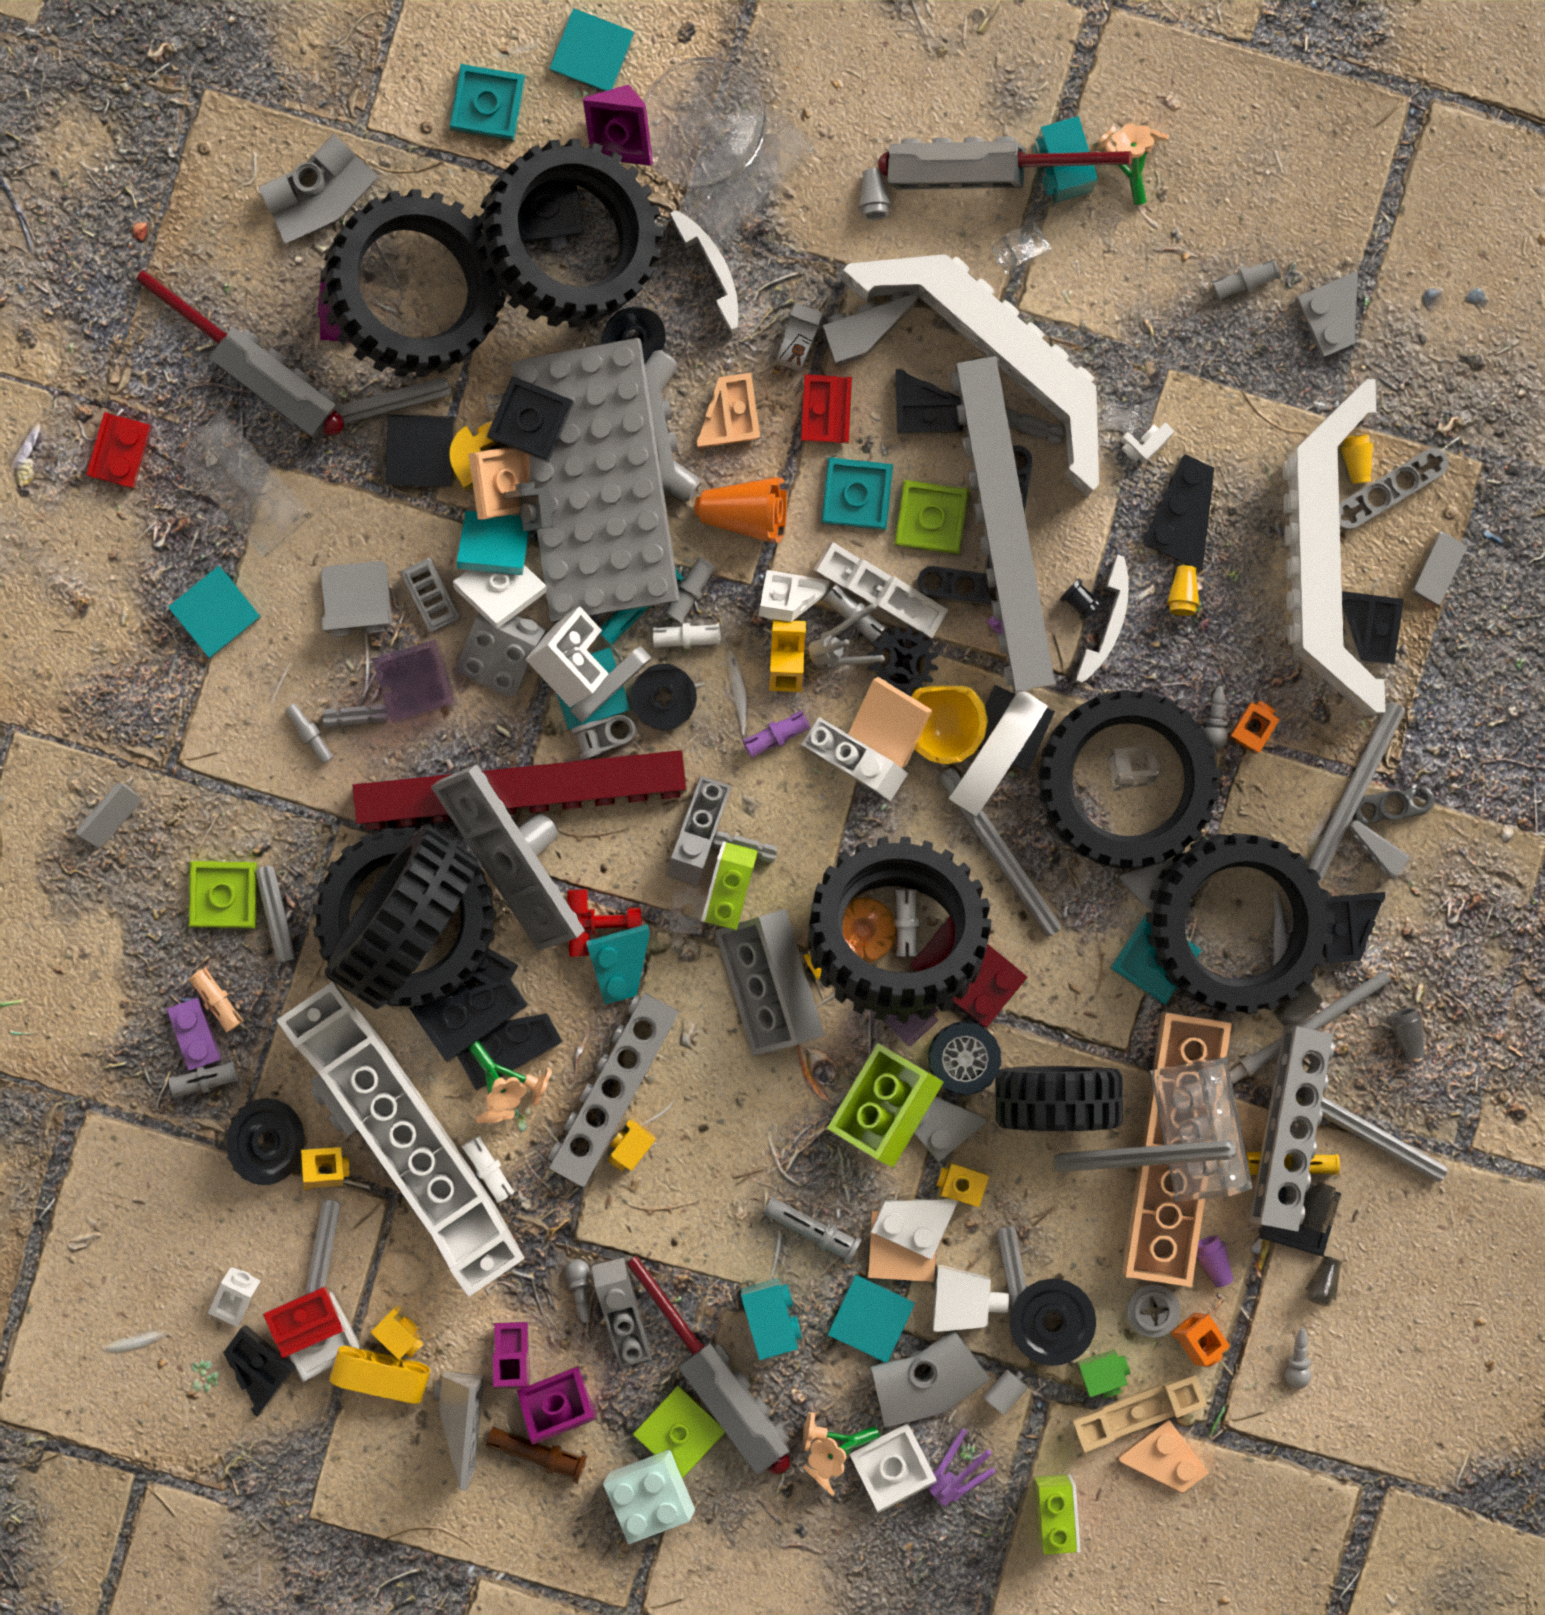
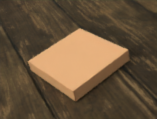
(494, 474)
(890, 722)
(896, 1262)

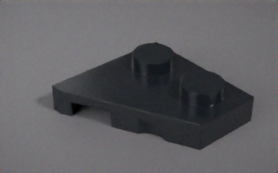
(924, 407)
(1352, 925)
(257, 1367)

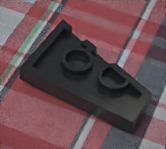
(1183, 515)
(468, 1016)
(513, 1046)

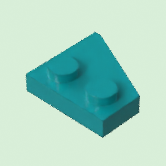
(619, 962)

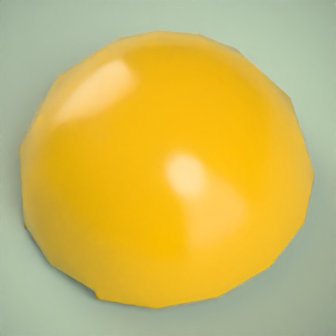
(954, 725)

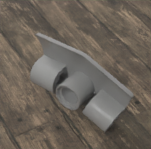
(307, 209)
(911, 1396)

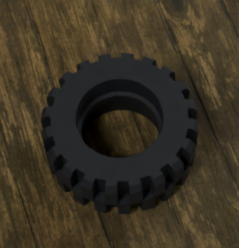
(1059, 1098)

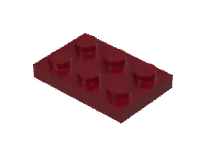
(994, 985)

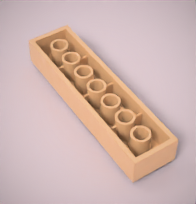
(1162, 1231)

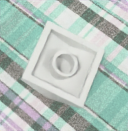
(893, 1467)

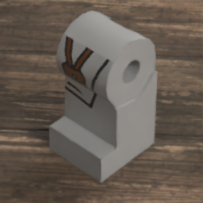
(799, 337)

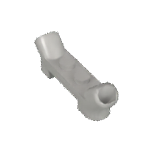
(674, 477)

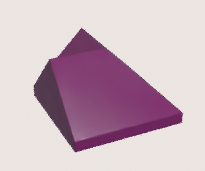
(619, 124)

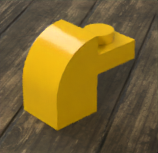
(463, 445)
(787, 656)

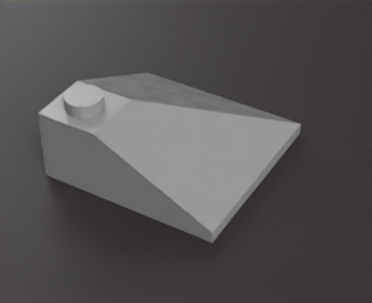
(460, 1414)

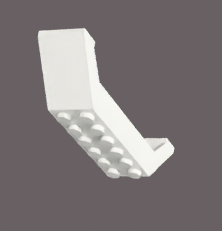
(998, 333)
(1317, 555)
(404, 1136)

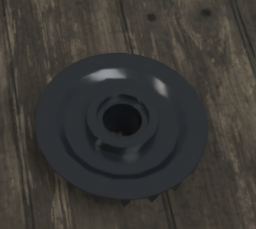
(281, 1141)
(1065, 1341)

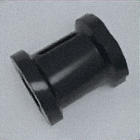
(1081, 599)

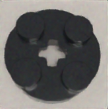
(649, 685)

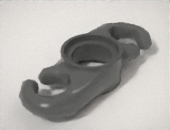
(1409, 808)

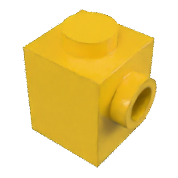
(962, 1183)

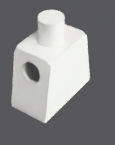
(964, 1300)

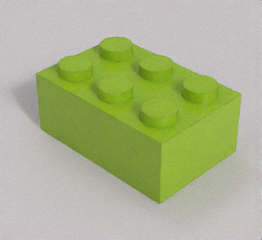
(885, 1105)

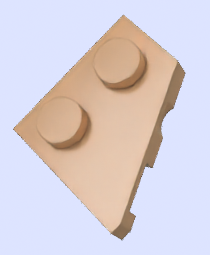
(731, 413)
(1165, 1458)

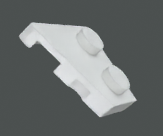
(789, 595)
(915, 1223)

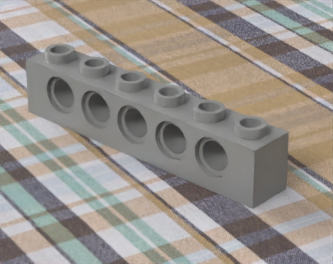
(1278, 1140)
(580, 1167)

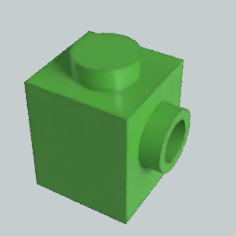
(1104, 1373)

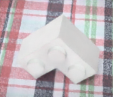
(564, 660)

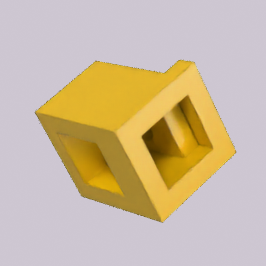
(630, 1146)
(314, 1159)
(398, 1334)

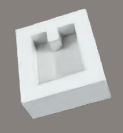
(1152, 439)
(233, 1296)

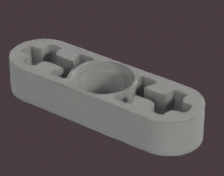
(611, 684)

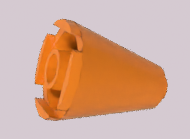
(746, 508)

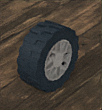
(964, 1058)

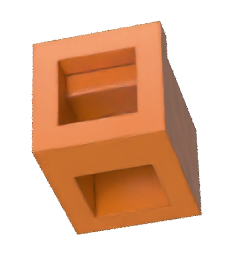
(1254, 740)
(1212, 1341)

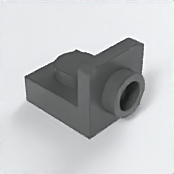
(534, 506)

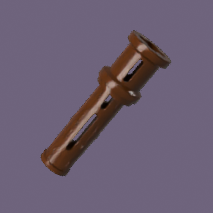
(552, 1459)

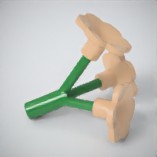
(1138, 141)
(506, 1093)
(826, 1454)

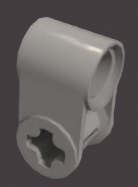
(602, 736)

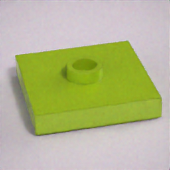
(682, 1427)

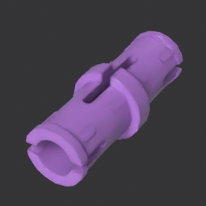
(776, 734)

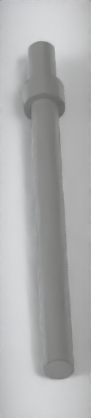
(1251, 1064)

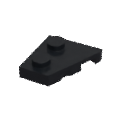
(1374, 625)

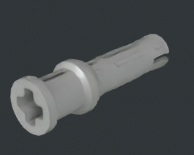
(776, 1211)

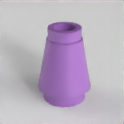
(1214, 1260)

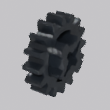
(915, 653)

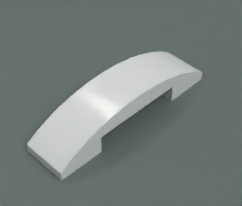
(690, 235)
(1117, 583)
(998, 752)

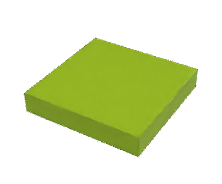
(931, 517)
(222, 894)

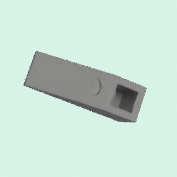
(860, 333)
(698, 831)
(621, 1312)

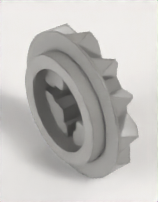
(1165, 1320)

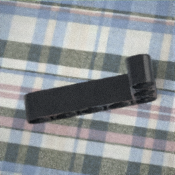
(980, 586)

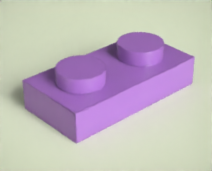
(194, 1033)

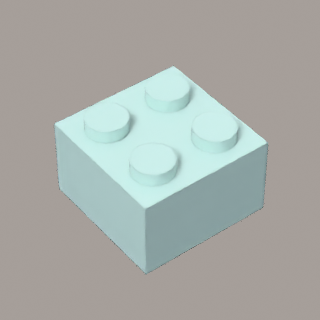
(649, 1496)

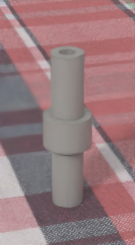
(309, 733)

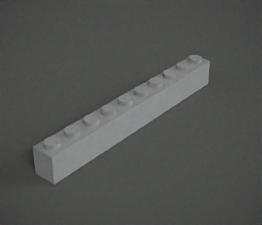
(1004, 524)

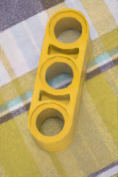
(379, 1374)

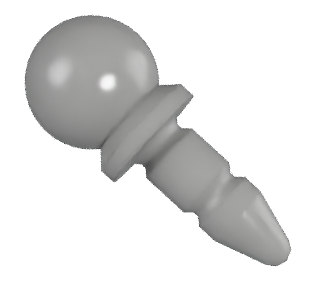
(1216, 730)
(577, 1274)
(1298, 1372)

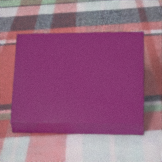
(556, 1405)

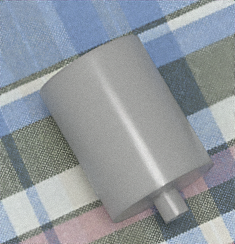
(1006, 1391)

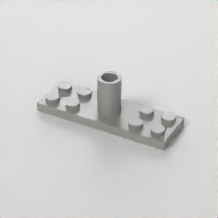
(510, 855)

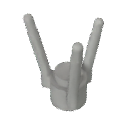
(829, 648)

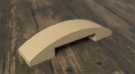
(1139, 1411)

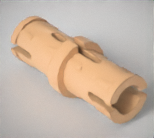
(216, 1000)

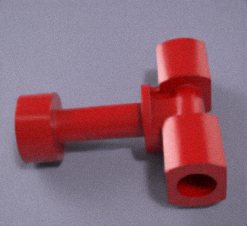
(578, 903)

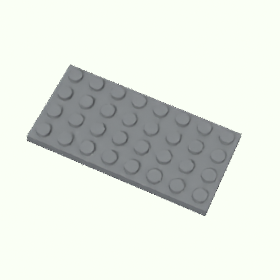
(604, 485)

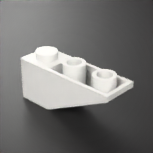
(855, 758)

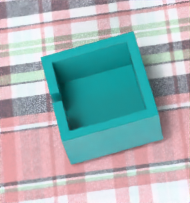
(1065, 181)
(770, 1319)

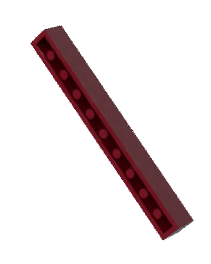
(529, 787)

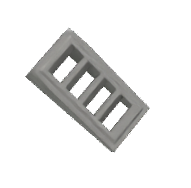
(418, 569)
(1385, 854)

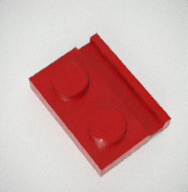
(826, 409)
(119, 450)
(303, 1321)

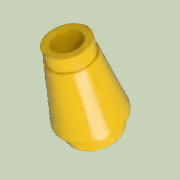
(1358, 457)
(1184, 592)

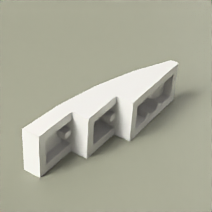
(880, 589)

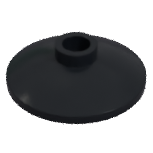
(645, 323)

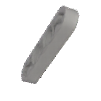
(1392, 492)

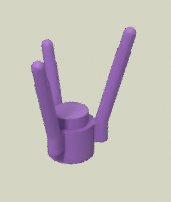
(948, 1485)

